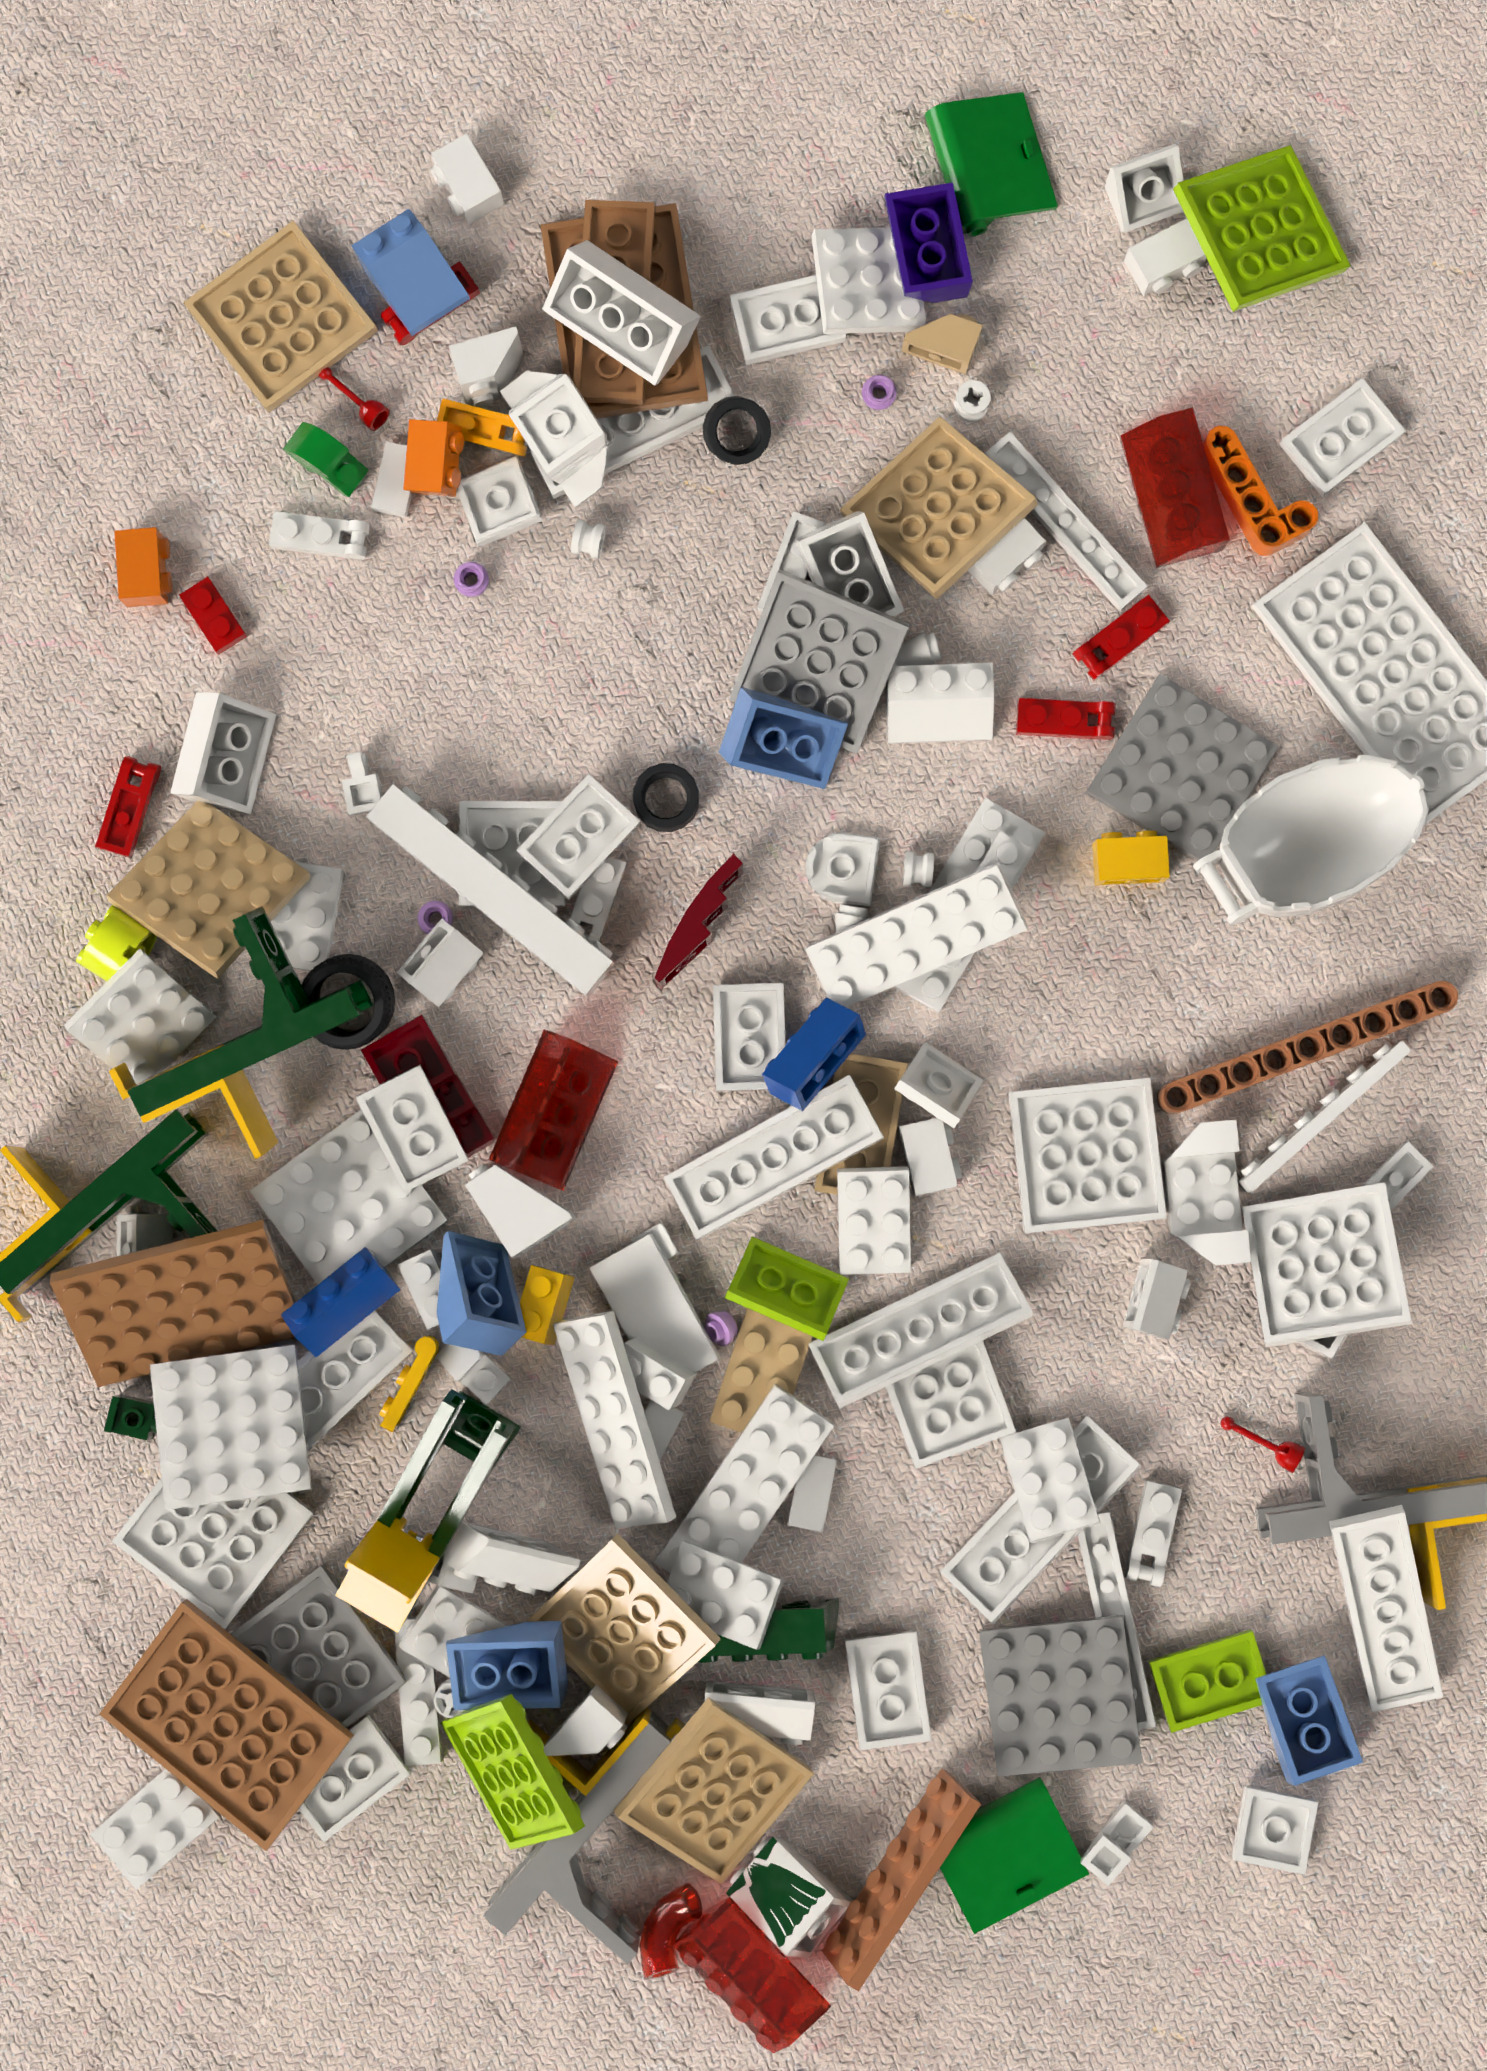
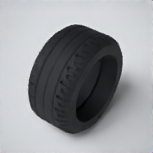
(377, 982)

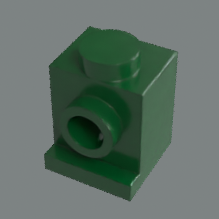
(119, 1414)

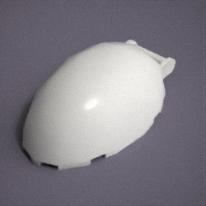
(1316, 837)

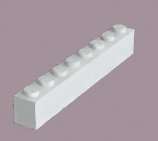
(490, 890)

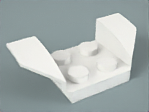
(560, 431)
(1205, 1194)

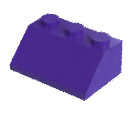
(929, 243)

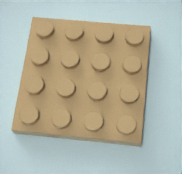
(280, 316)
(940, 507)
(204, 879)
(626, 1627)
(714, 1791)

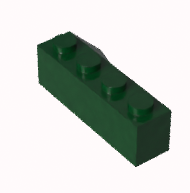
(790, 1631)

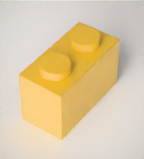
(1130, 858)
(544, 1303)

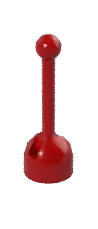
(371, 412)
(1287, 1453)

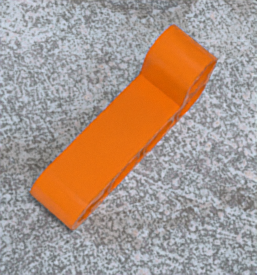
(1253, 489)

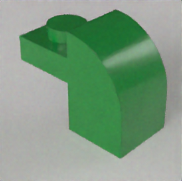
(327, 457)

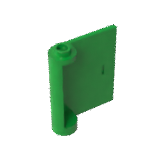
(991, 159)
(1011, 1856)

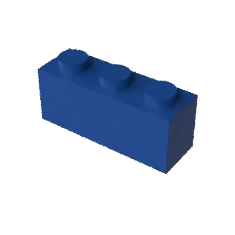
(814, 1054)
(340, 1302)

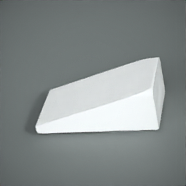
(812, 1495)

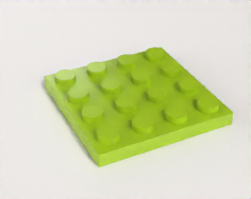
(1261, 227)
(513, 1773)

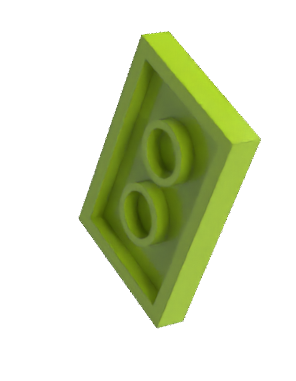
(787, 1288)
(1208, 1680)

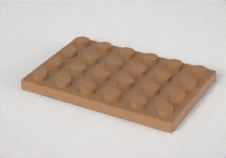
(685, 379)
(176, 1302)
(226, 1724)

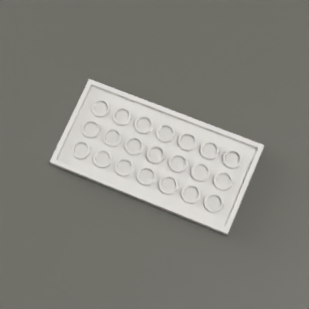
(1385, 665)

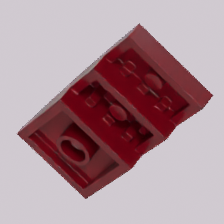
(692, 933)
(417, 1045)

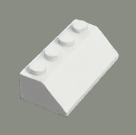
(620, 311)

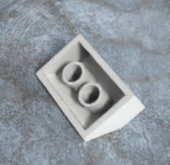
(940, 703)
(223, 752)
(508, 1558)
(769, 1710)

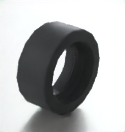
(762, 424)
(656, 772)

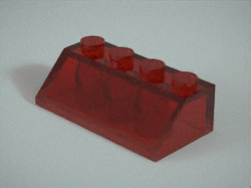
(1175, 488)
(553, 1109)
(751, 1975)

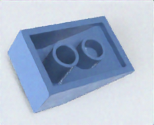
(410, 272)
(782, 739)
(478, 1296)
(509, 1660)
(1307, 1721)

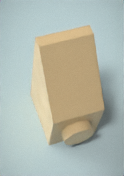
(945, 341)

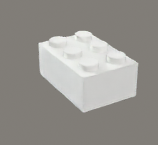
(848, 562)

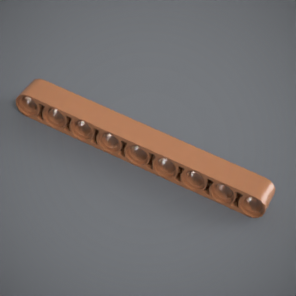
(1323, 1043)

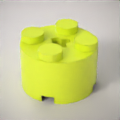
(114, 943)

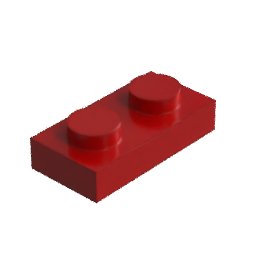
(213, 615)

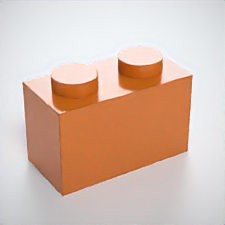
(433, 458)
(142, 567)

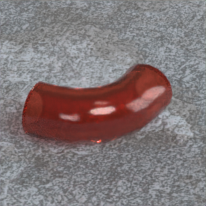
(663, 1927)

